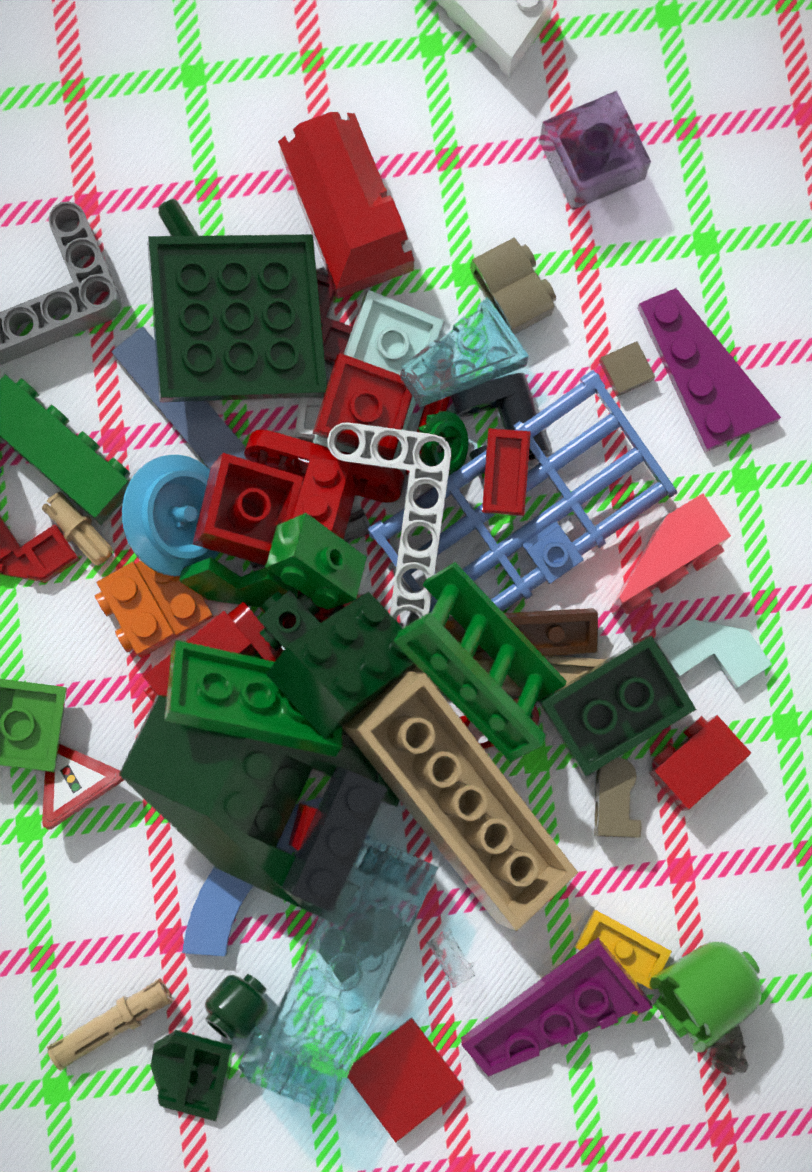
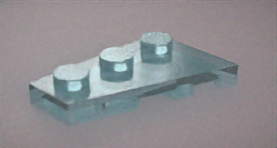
(467, 356)

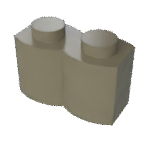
(512, 285)

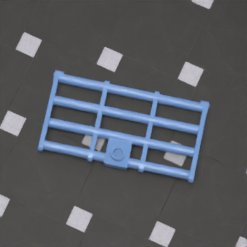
(543, 536)

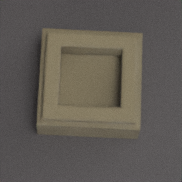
(627, 368)

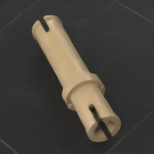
(124, 1015)

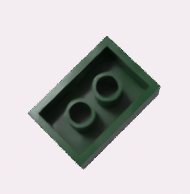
(341, 664)
(617, 705)

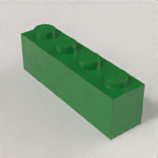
(58, 453)

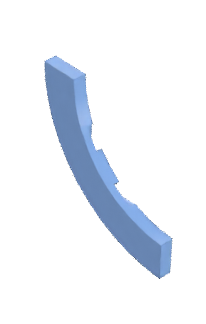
(220, 902)

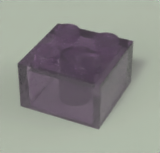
(594, 150)

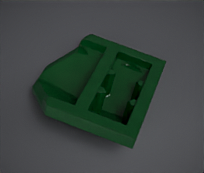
(191, 1073)

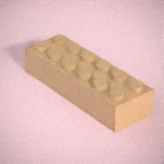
(461, 799)

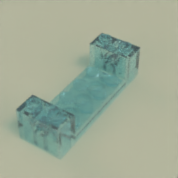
(340, 979)

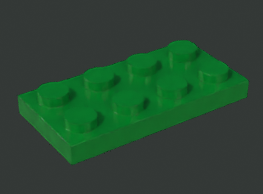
(237, 698)

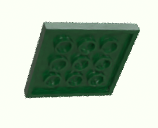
(236, 317)

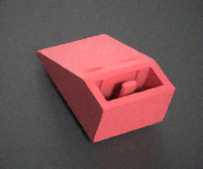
(683, 539)

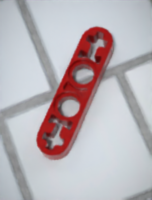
(283, 451)

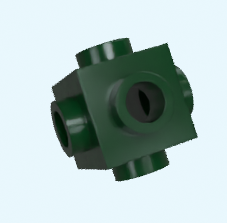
(276, 610)

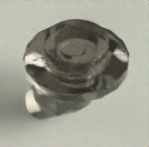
(729, 1055)

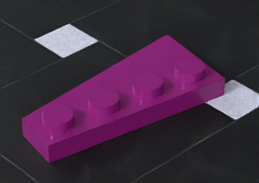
(707, 379)
(568, 1001)

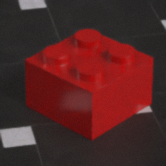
(244, 507)

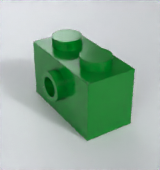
(316, 562)

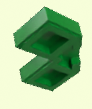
(223, 585)

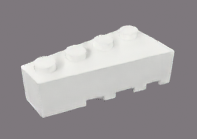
(501, 26)

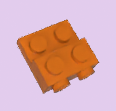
(149, 607)

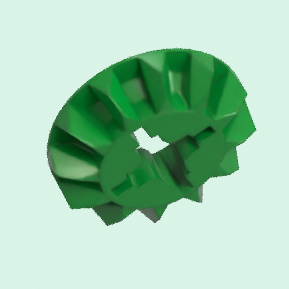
(452, 427)

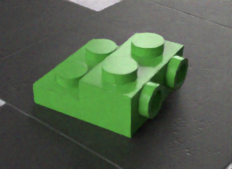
(30, 724)

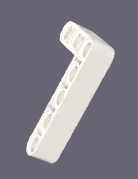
(414, 515)

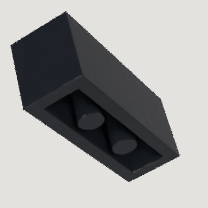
(334, 838)

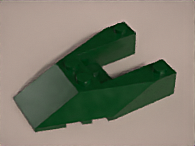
(232, 793)

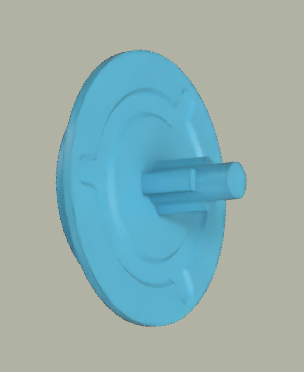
(163, 513)

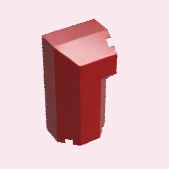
(346, 203)

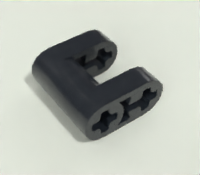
(510, 396)

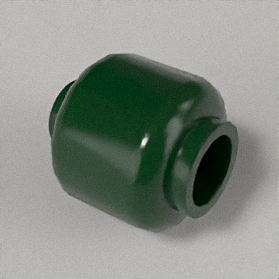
(236, 1006)

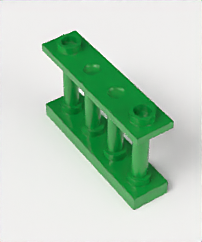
(463, 679)

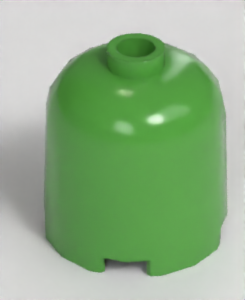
(708, 992)

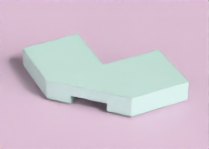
(730, 646)

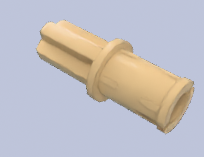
(77, 528)

